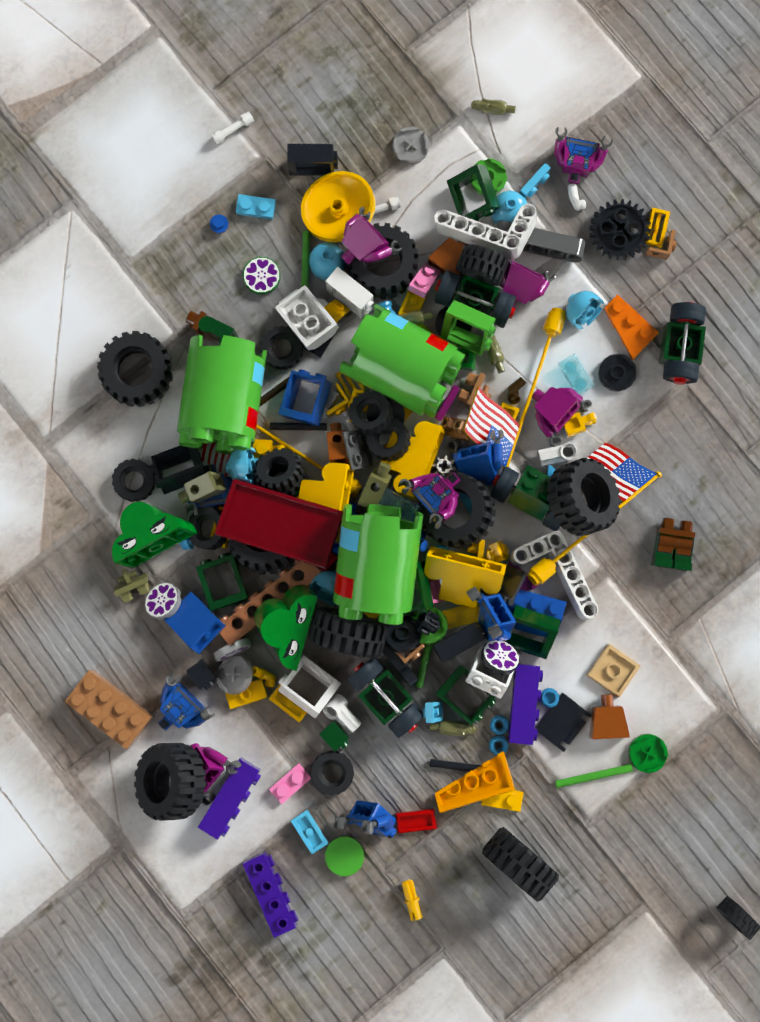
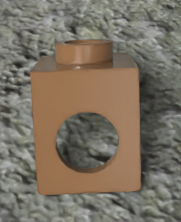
(663, 254)
(413, 655)

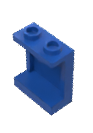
(195, 623)

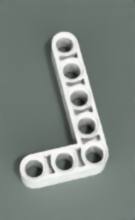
(488, 233)
(561, 569)

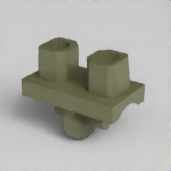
(139, 582)

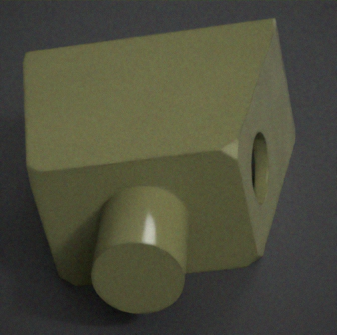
(208, 484)
(376, 485)

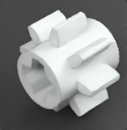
(441, 462)

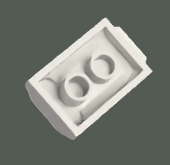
(307, 318)

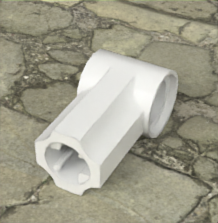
(555, 454)
(337, 710)

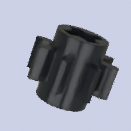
(428, 622)

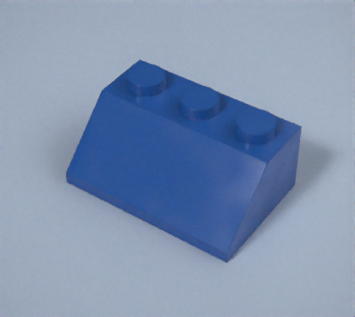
(538, 603)

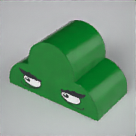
(147, 534)
(286, 623)

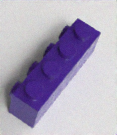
(524, 704)
(229, 798)
(270, 894)

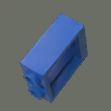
(292, 388)

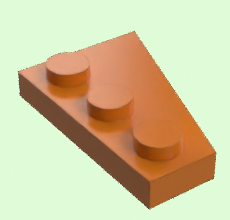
(631, 326)

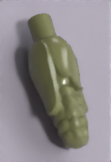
(494, 107)
(417, 317)
(496, 356)
(450, 728)

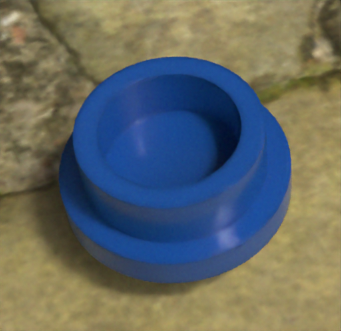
(218, 223)

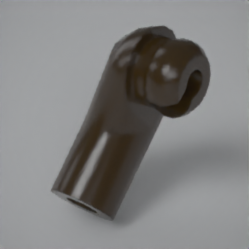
(513, 390)

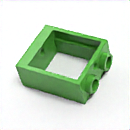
(464, 338)

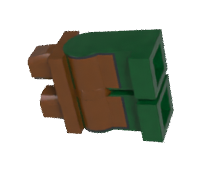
(209, 327)
(674, 547)

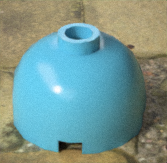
(510, 204)
(325, 259)
(583, 308)
(241, 465)
(324, 585)

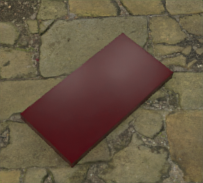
(279, 523)

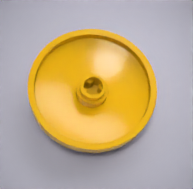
(333, 202)

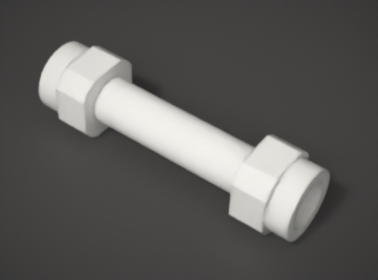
(246, 119)
(393, 203)

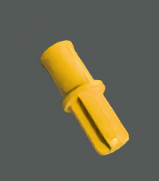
(411, 900)

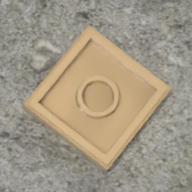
(613, 670)

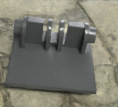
(357, 450)

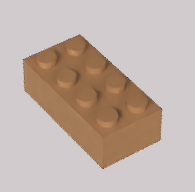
(109, 709)

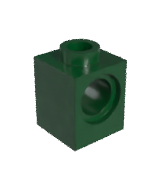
(335, 736)

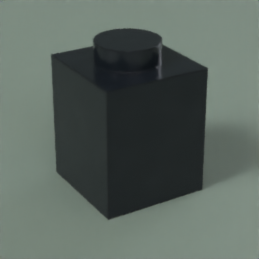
(202, 675)

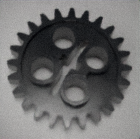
(633, 220)

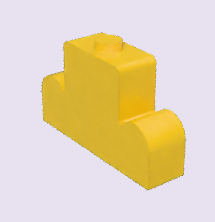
(419, 457)
(331, 492)
(461, 573)

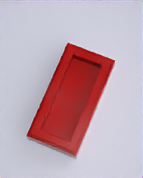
(416, 821)

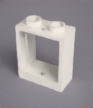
(350, 293)
(320, 675)
(484, 681)

